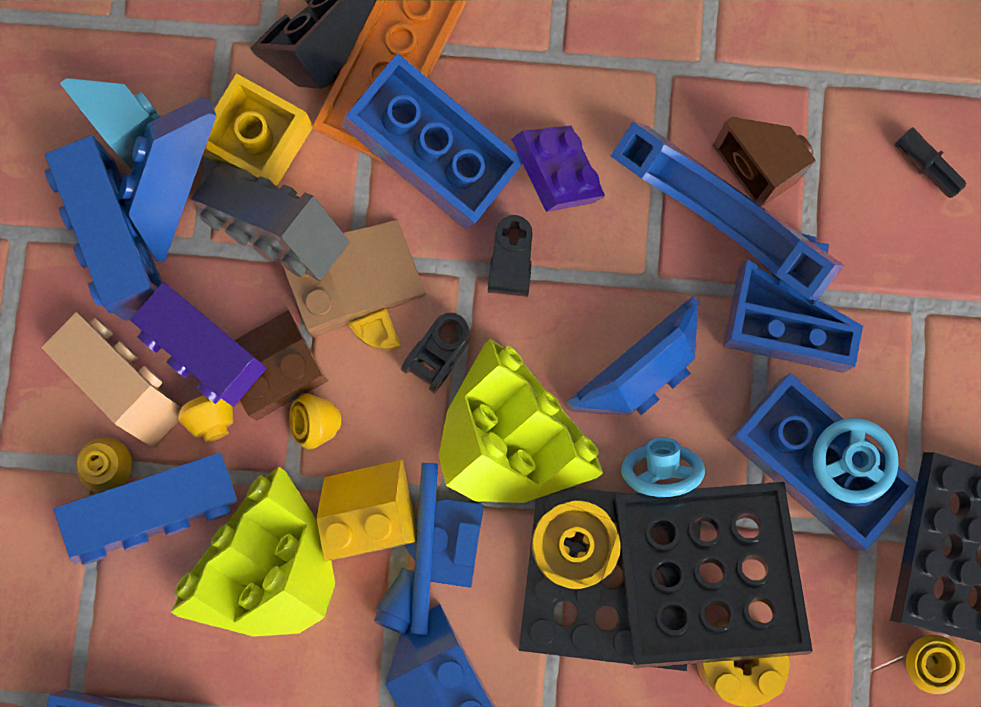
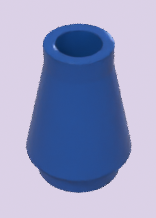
(395, 607)

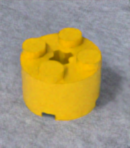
(596, 533)
(753, 686)

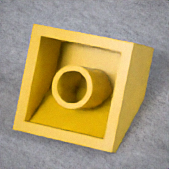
(366, 511)

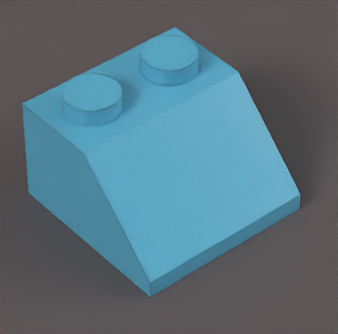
(113, 112)

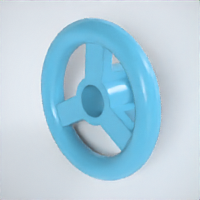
(870, 456)
(663, 462)

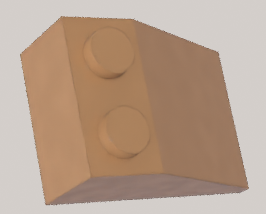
(365, 278)

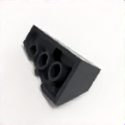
(313, 42)

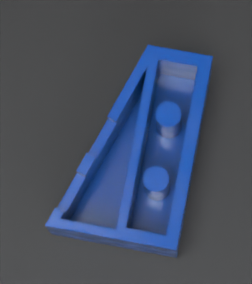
(785, 325)

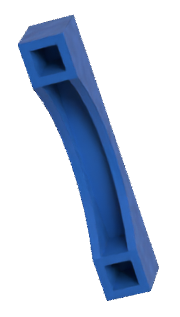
(728, 209)

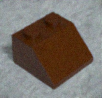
(763, 156)
(288, 362)

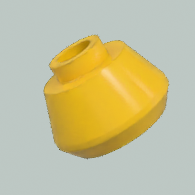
(206, 418)
(313, 420)
(105, 454)
(935, 664)

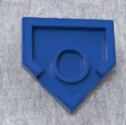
(454, 542)

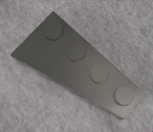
(271, 220)

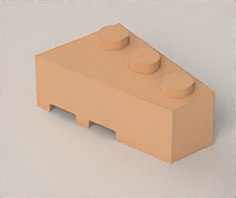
(113, 380)

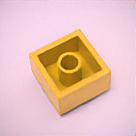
(256, 130)

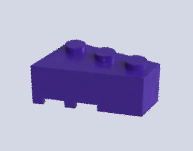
(196, 346)

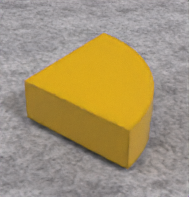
(376, 330)

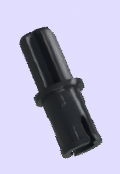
(930, 163)

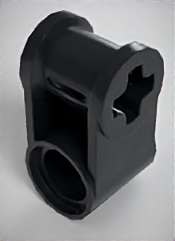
(511, 263)
(437, 353)

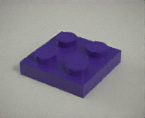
(558, 167)

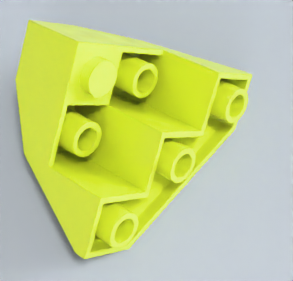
(510, 435)
(261, 567)

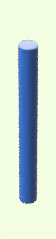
(424, 548)

